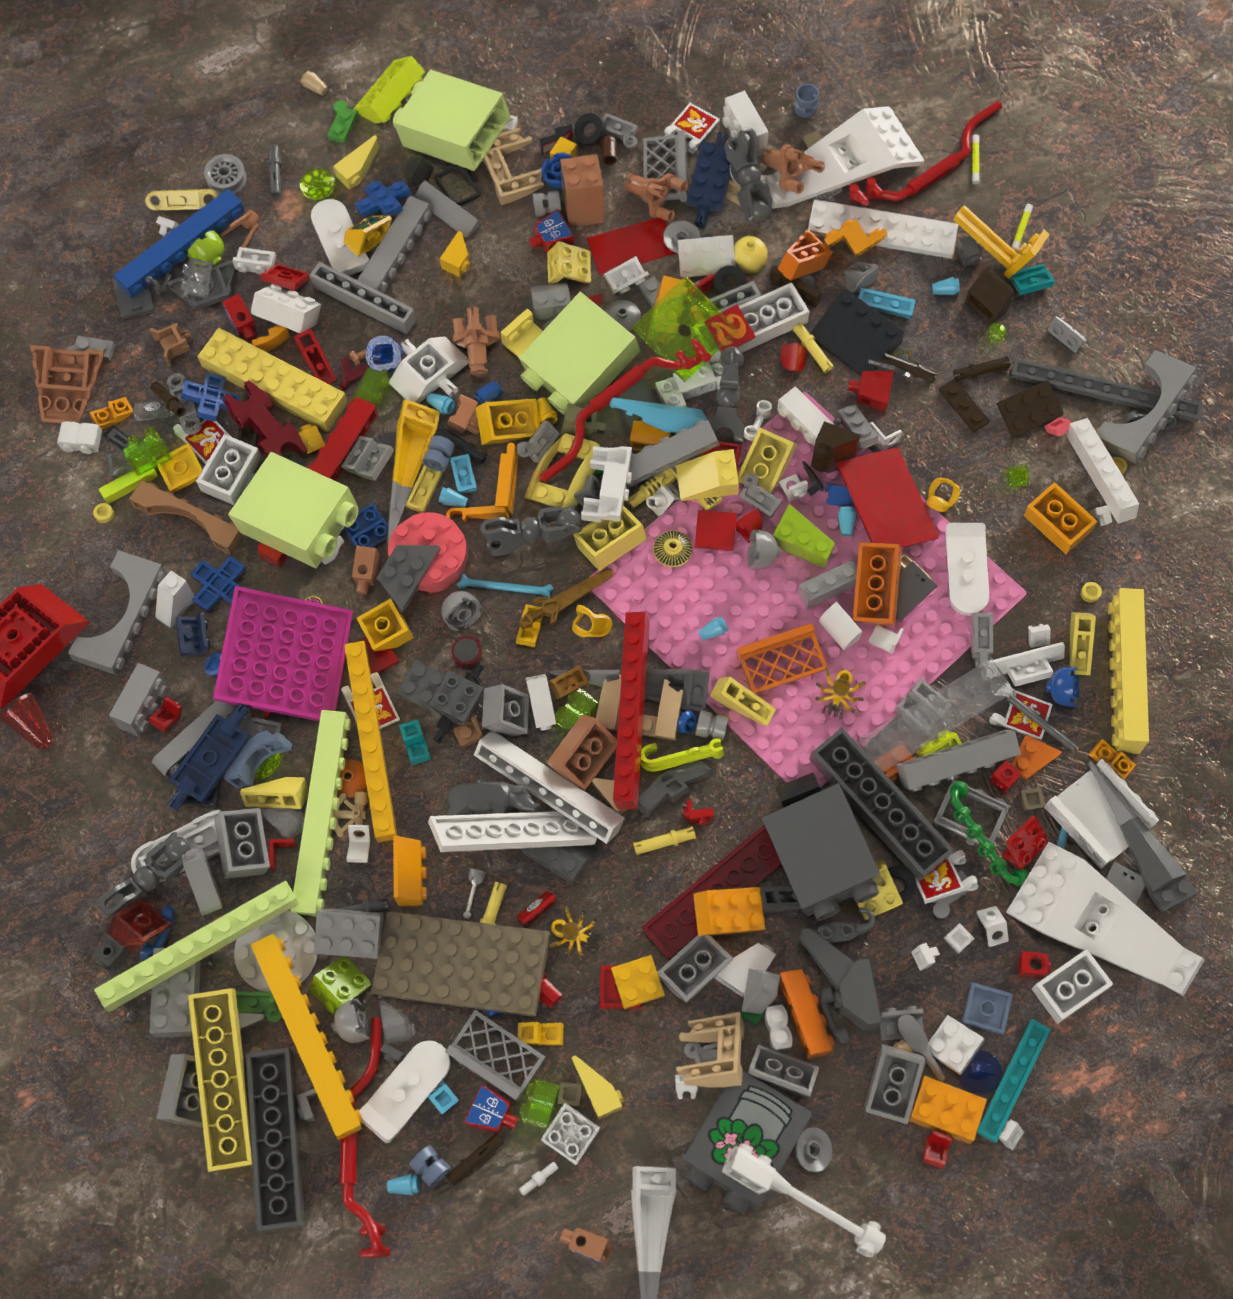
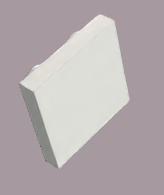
(570, 1133)

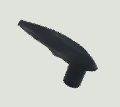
(817, 485)

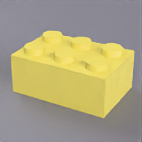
(610, 539)

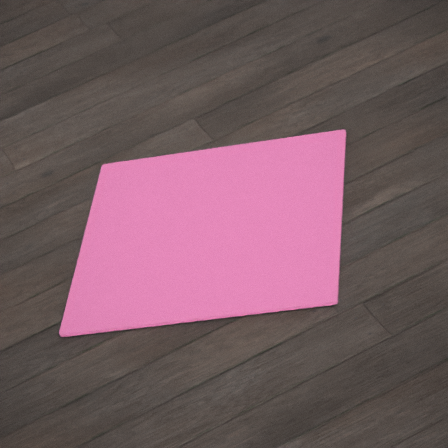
(768, 603)

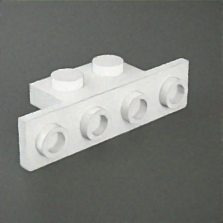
(1032, 664)

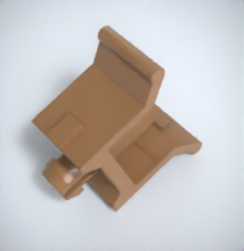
(172, 341)

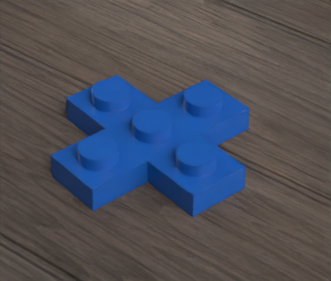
(383, 199)
(208, 395)
(216, 583)

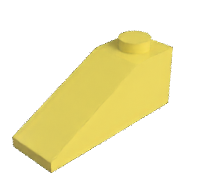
(354, 166)
(1081, 641)
(741, 700)
(279, 793)
(600, 1091)

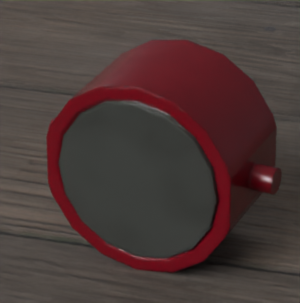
(466, 653)

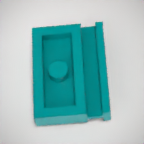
(1032, 279)

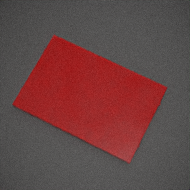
(887, 499)

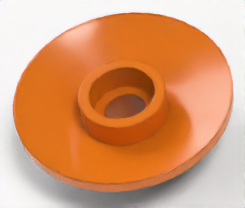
(357, 782)

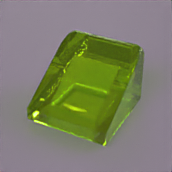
(1017, 475)

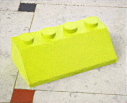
(390, 90)

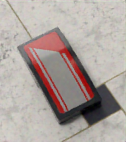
(549, 142)

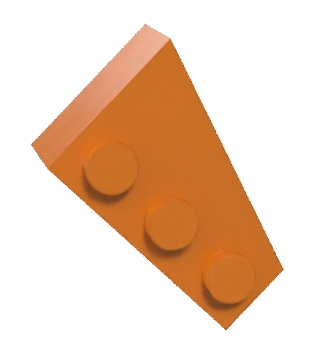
(805, 257)

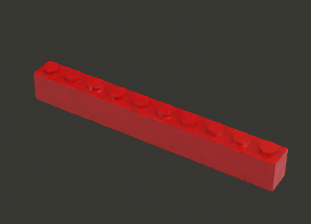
(330, 458)
(631, 711)

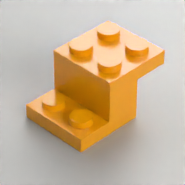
(855, 237)

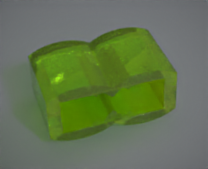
(578, 704)
(539, 1103)

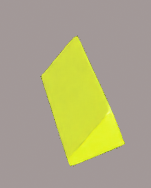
(125, 485)

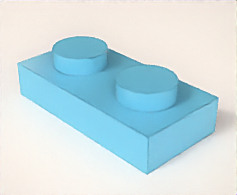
(463, 474)

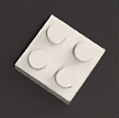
(954, 1044)

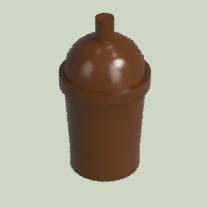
(609, 149)

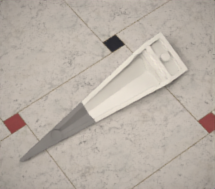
(652, 1208)

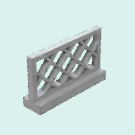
(680, 161)
(484, 1071)

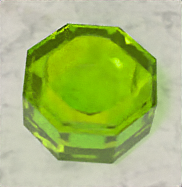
(997, 332)

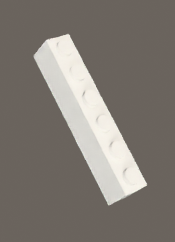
(1103, 471)

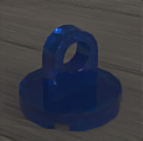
(383, 353)
(981, 1073)

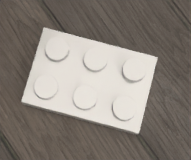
(705, 255)

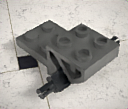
(445, 695)

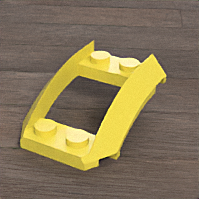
(556, 496)

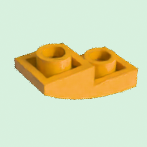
(276, 337)
(114, 413)
(1118, 760)

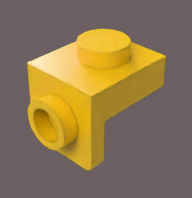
(311, 437)

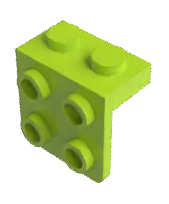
(338, 984)

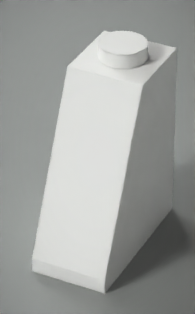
(172, 599)
(541, 701)
(736, 972)

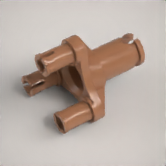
(790, 165)
(655, 192)
(476, 339)

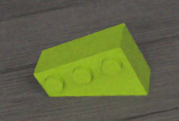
(802, 538)

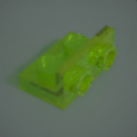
(372, 385)

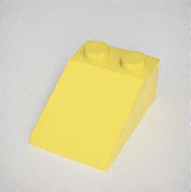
(768, 459)
(708, 476)

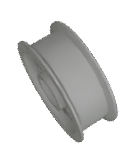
(225, 173)

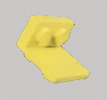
(568, 262)
(520, 333)
(888, 895)

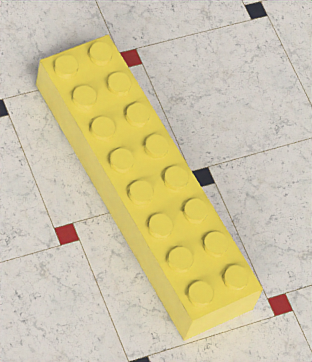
(283, 383)
(1129, 671)
(221, 1079)

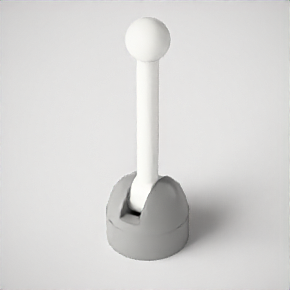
(475, 877)

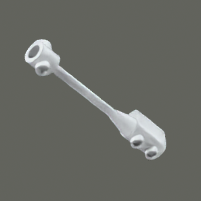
(760, 1176)

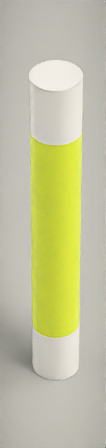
(975, 159)
(1022, 226)

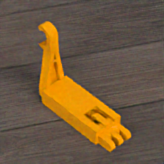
(505, 491)

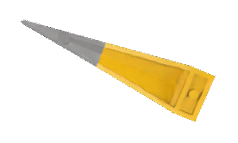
(413, 435)

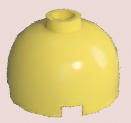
(750, 254)

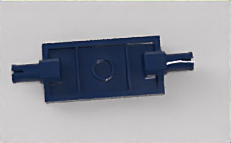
(710, 179)
(209, 758)

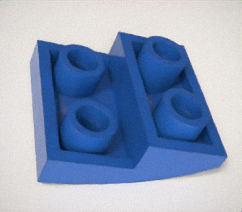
(368, 528)

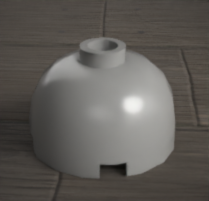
(762, 550)
(460, 610)
(351, 1022)

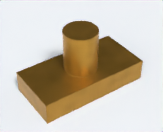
(568, 682)

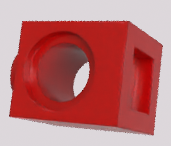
(1005, 777)
(1025, 968)

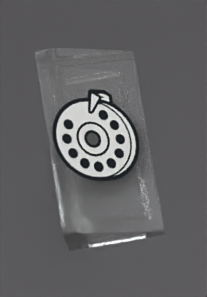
(151, 410)

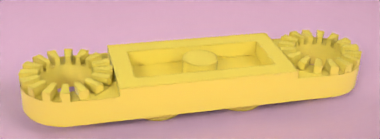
(180, 199)

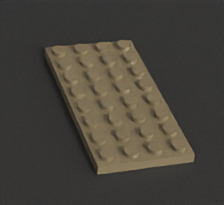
(461, 963)

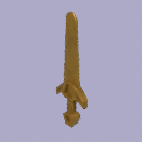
(553, 605)

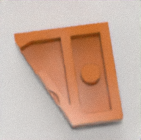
(1033, 756)

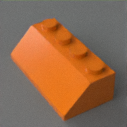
(877, 584)
(805, 1015)

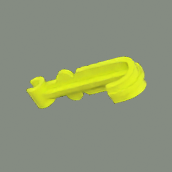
(713, 750)

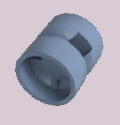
(806, 100)
(438, 453)
(437, 1169)

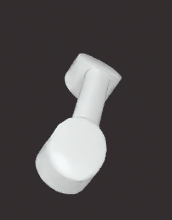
(763, 412)

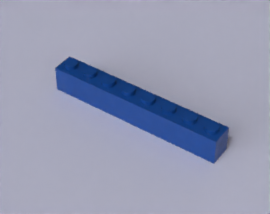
(175, 245)

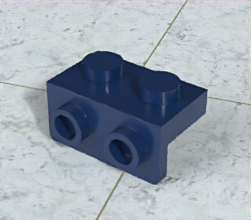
(192, 635)

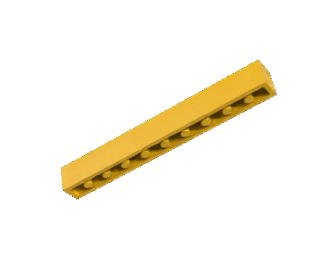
(370, 741)
(306, 1036)

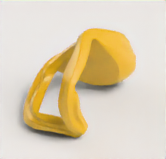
(938, 503)
(600, 623)

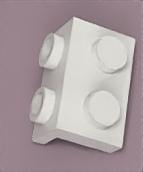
(253, 260)
(625, 275)

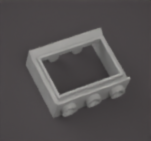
(980, 796)

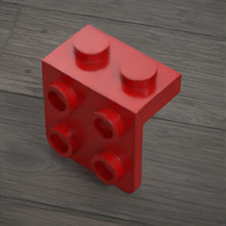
(1025, 843)

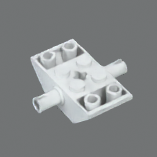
(428, 369)

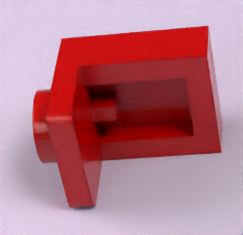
(167, 715)
(699, 817)
(937, 1148)

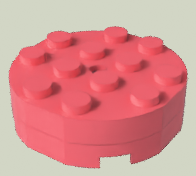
(440, 531)

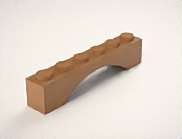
(153, 501)

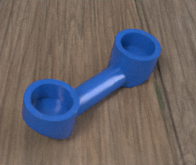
(147, 950)

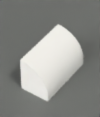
(840, 626)

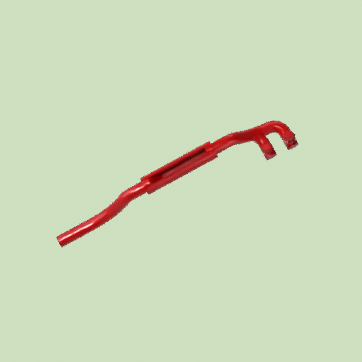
(873, 190)
(618, 388)
(348, 1158)

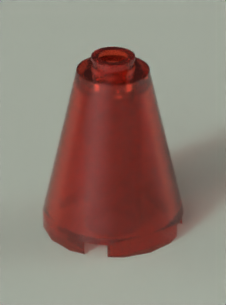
(28, 721)

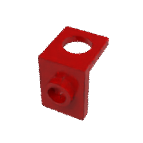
(272, 851)

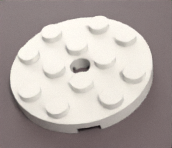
(298, 943)

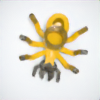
(839, 690)
(571, 933)

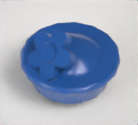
(212, 664)
(686, 722)

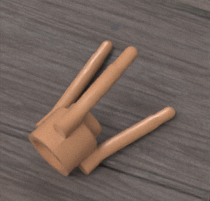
(248, 220)

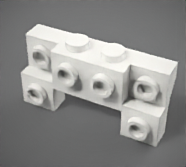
(675, 391)
(614, 483)

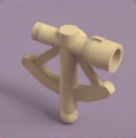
(356, 815)

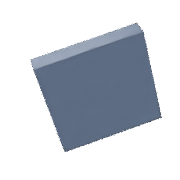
(987, 1009)

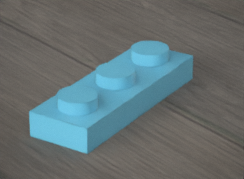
(888, 303)

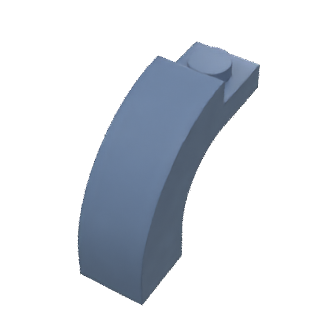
(253, 754)

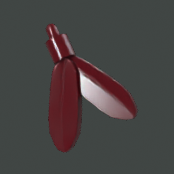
(349, 376)

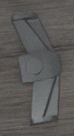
(672, 785)

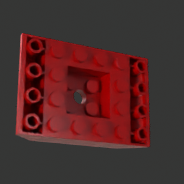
(43, 630)

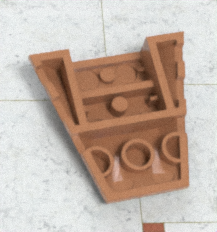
(64, 381)

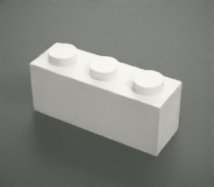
(802, 414)

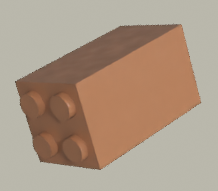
(582, 190)

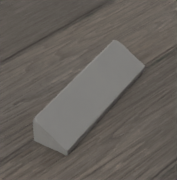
(447, 210)

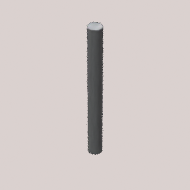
(1041, 722)

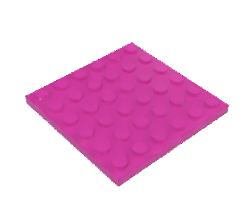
(282, 654)

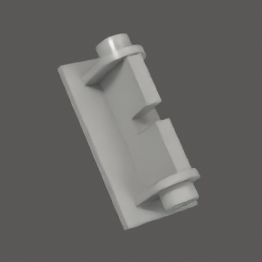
(1066, 334)

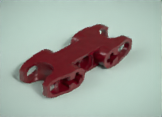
(257, 415)

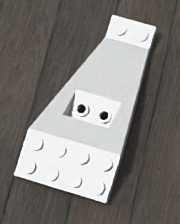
(852, 152)
(1066, 899)

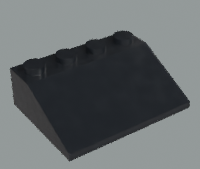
(856, 333)

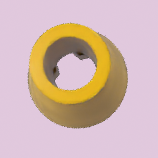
(546, 411)

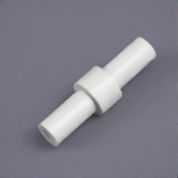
(538, 1178)

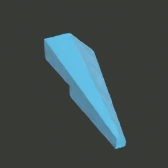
(661, 416)

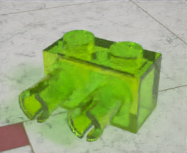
(146, 453)

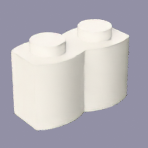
(80, 437)
(776, 1023)

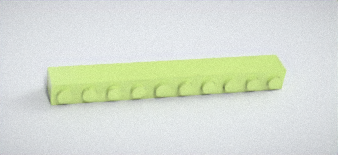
(320, 811)
(196, 946)

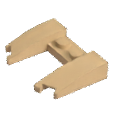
(508, 187)
(658, 727)
(726, 1070)

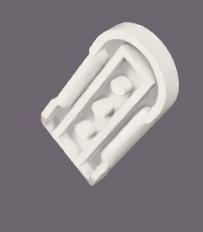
(331, 222)
(967, 567)
(199, 833)
(406, 1090)

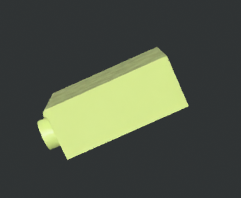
(451, 119)
(578, 354)
(294, 510)

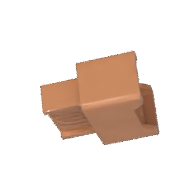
(465, 416)

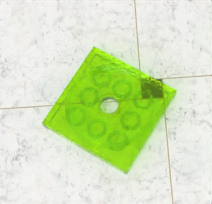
(681, 306)

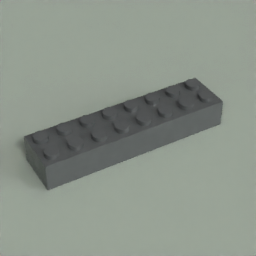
(881, 804)
(275, 1140)

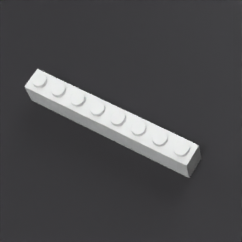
(549, 786)

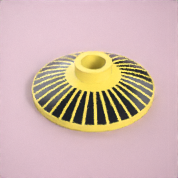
(672, 556)

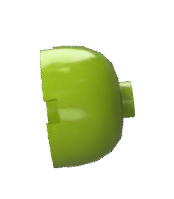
(208, 249)

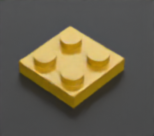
(181, 469)
(637, 982)

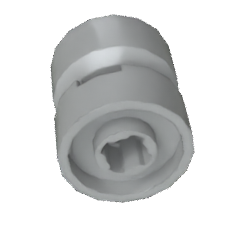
(552, 200)
(712, 725)

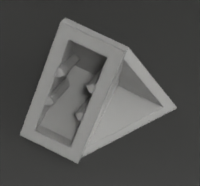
(860, 276)

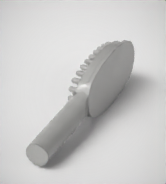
(918, 1041)

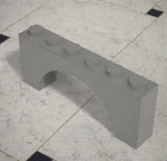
(1133, 438)
(109, 649)

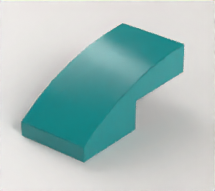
(414, 742)

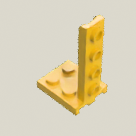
(996, 246)

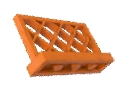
(780, 641)

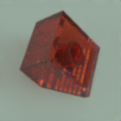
(137, 924)

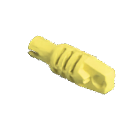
(650, 488)

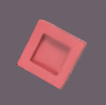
(1058, 426)

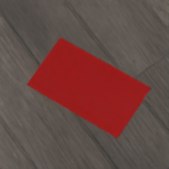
(622, 244)

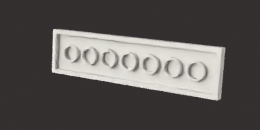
(903, 231)
(507, 831)

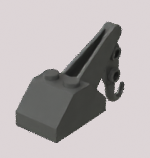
(852, 980)

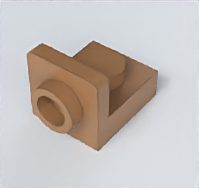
(470, 733)

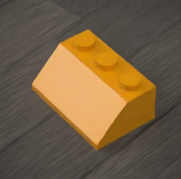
(409, 872)

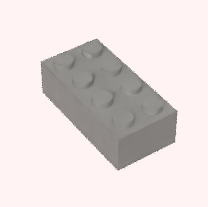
(171, 1004)

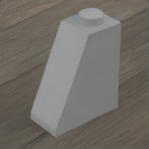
(202, 881)

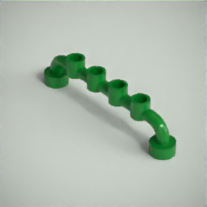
(974, 831)

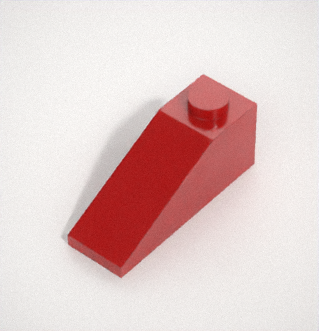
(314, 356)

